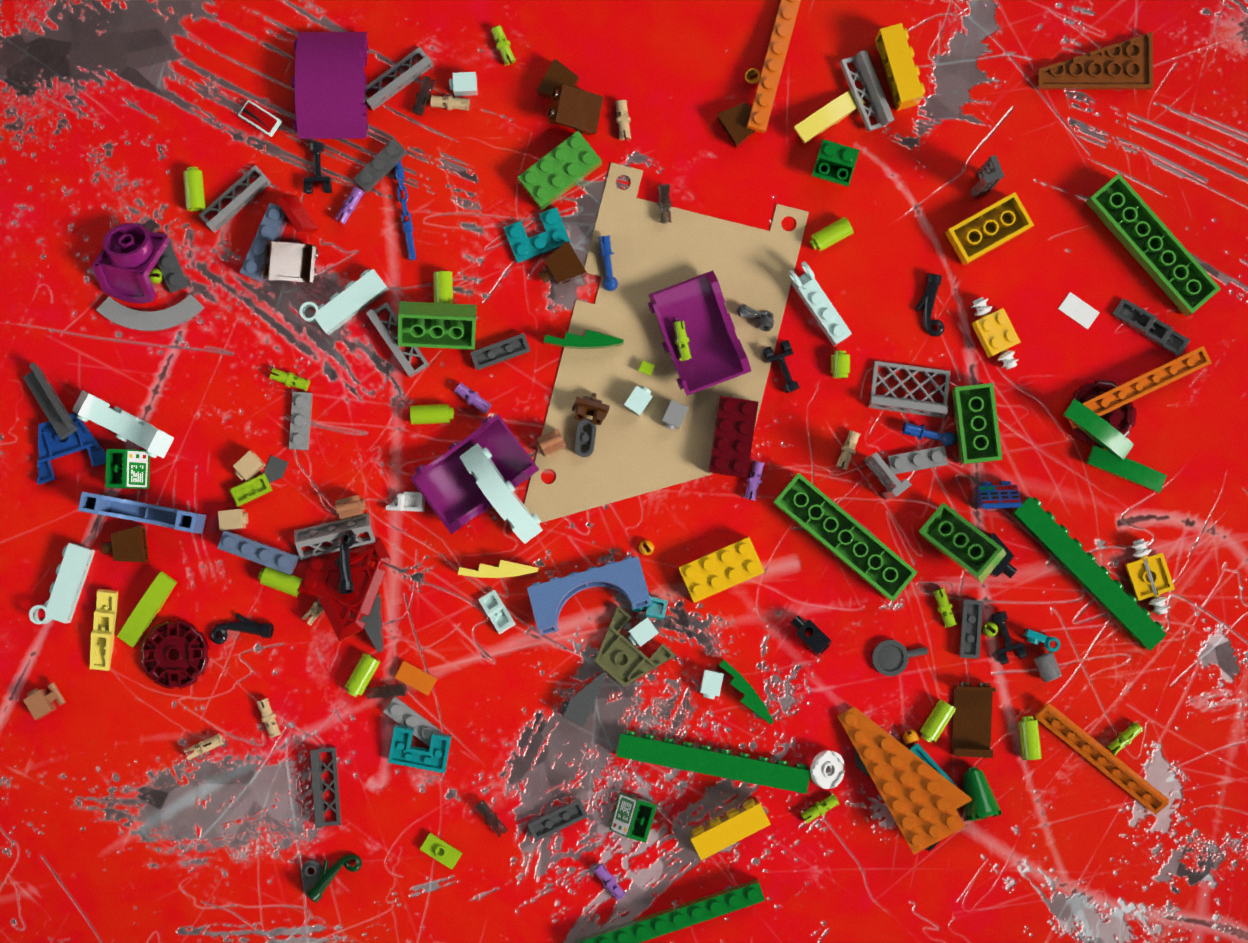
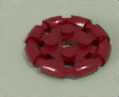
(1113, 418)
(186, 654)

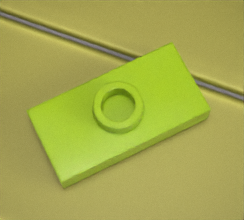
(251, 489)
(441, 850)

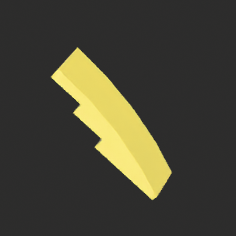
(826, 117)
(505, 569)
(103, 630)

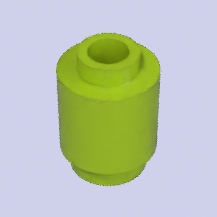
(840, 364)

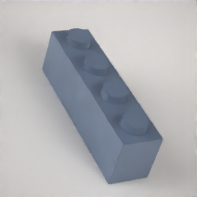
(269, 229)
(258, 552)

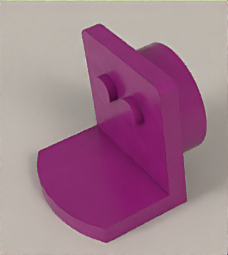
(127, 261)

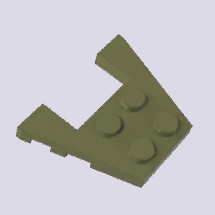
(622, 658)

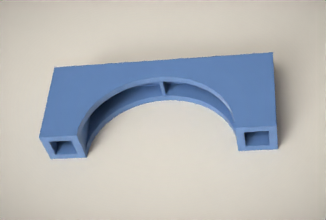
(142, 512)
(551, 596)

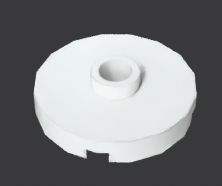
(827, 769)

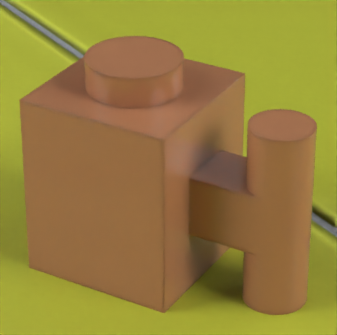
(550, 443)
(350, 506)
(41, 703)

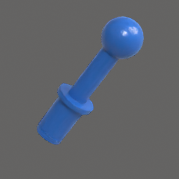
(609, 283)
(947, 438)

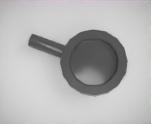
(892, 657)

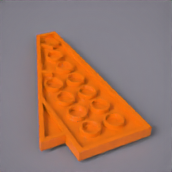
(912, 790)

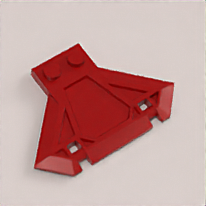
(322, 582)

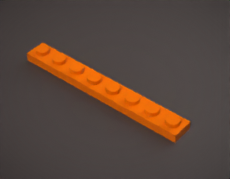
(773, 65)
(1148, 382)
(1102, 758)

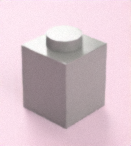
(674, 415)

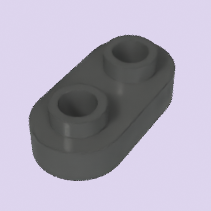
(585, 438)
(310, 879)

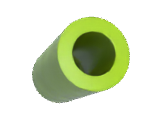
(194, 189)
(831, 234)
(443, 287)
(431, 414)
(280, 581)
(362, 675)
(937, 721)
(1029, 738)

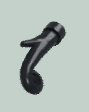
(927, 301)
(345, 585)
(264, 629)

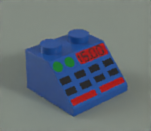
(997, 496)

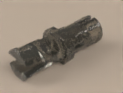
(423, 96)
(664, 203)
(386, 691)
(491, 818)

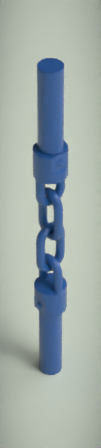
(406, 226)

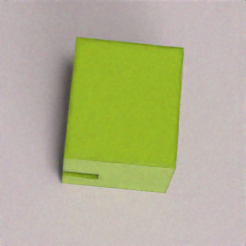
(646, 368)

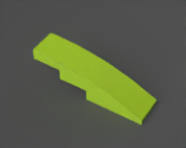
(147, 609)

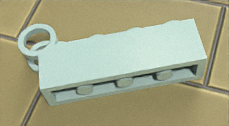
(347, 303)
(819, 305)
(67, 587)

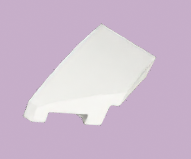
(408, 502)

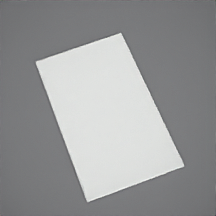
(1078, 310)

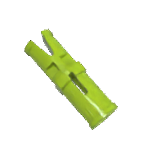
(503, 45)
(681, 340)
(290, 379)
(944, 607)
(1125, 738)
(820, 808)

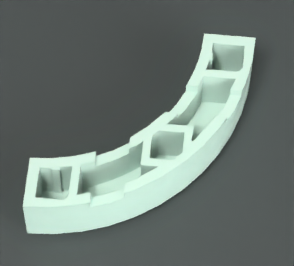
(123, 424)
(501, 493)

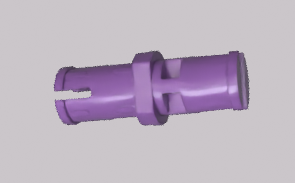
(349, 205)
(473, 398)
(754, 480)
(609, 881)

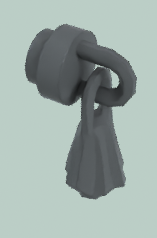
(765, 323)

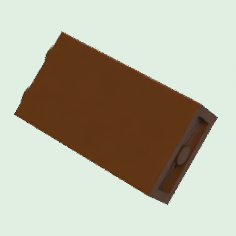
(972, 720)

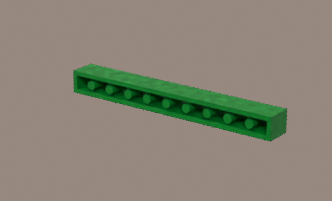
(1089, 573)
(713, 762)
(680, 915)

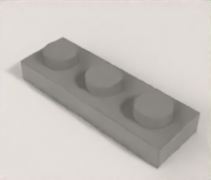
(300, 421)
(918, 460)
(409, 717)

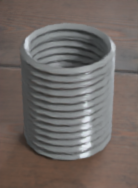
(1048, 667)

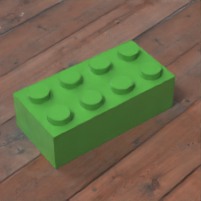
(560, 170)
(436, 325)
(976, 423)
(962, 542)

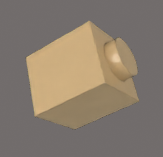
(248, 466)
(233, 519)

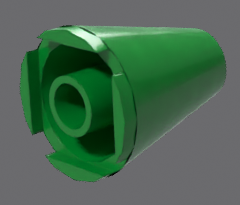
(983, 800)

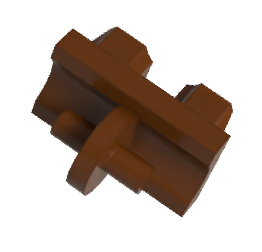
(592, 407)

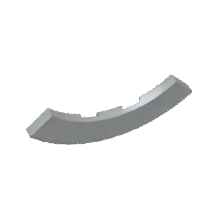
(151, 320)

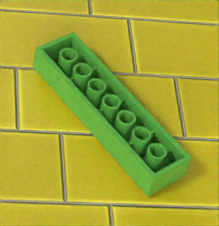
(1153, 245)
(845, 537)

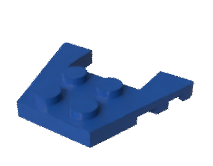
(53, 447)

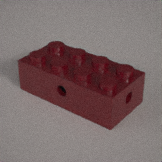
(733, 437)

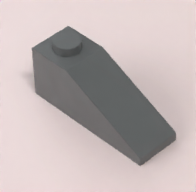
(374, 624)
(580, 704)

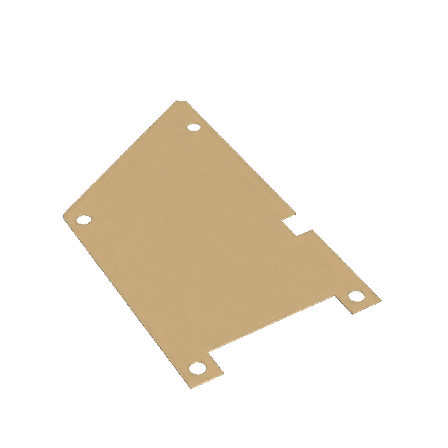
(633, 451)

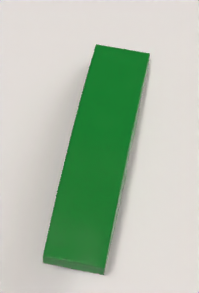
(592, 340)
(1098, 429)
(1126, 469)
(750, 697)

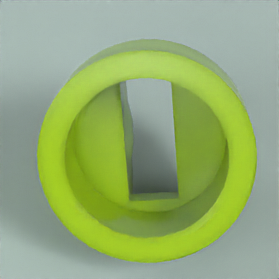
(156, 280)
(988, 633)

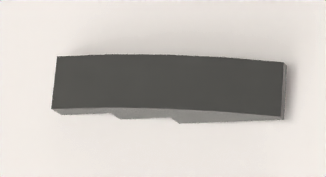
(1151, 327)

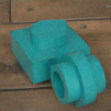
(656, 610)
(1035, 637)

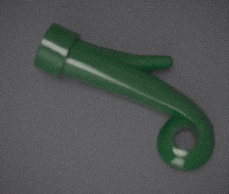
(327, 875)

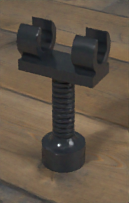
(316, 148)
(787, 351)
(1000, 618)

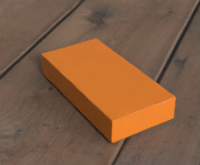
(416, 678)

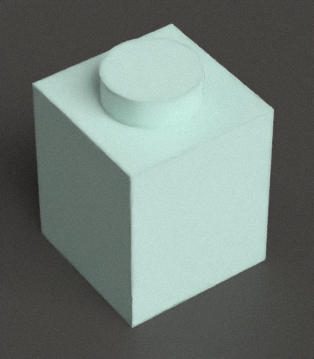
(464, 83)
(638, 400)
(642, 632)
(711, 683)

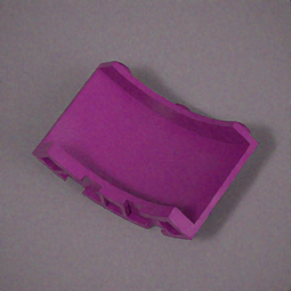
(330, 85)
(712, 336)
(454, 490)

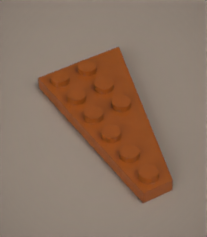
(1114, 67)

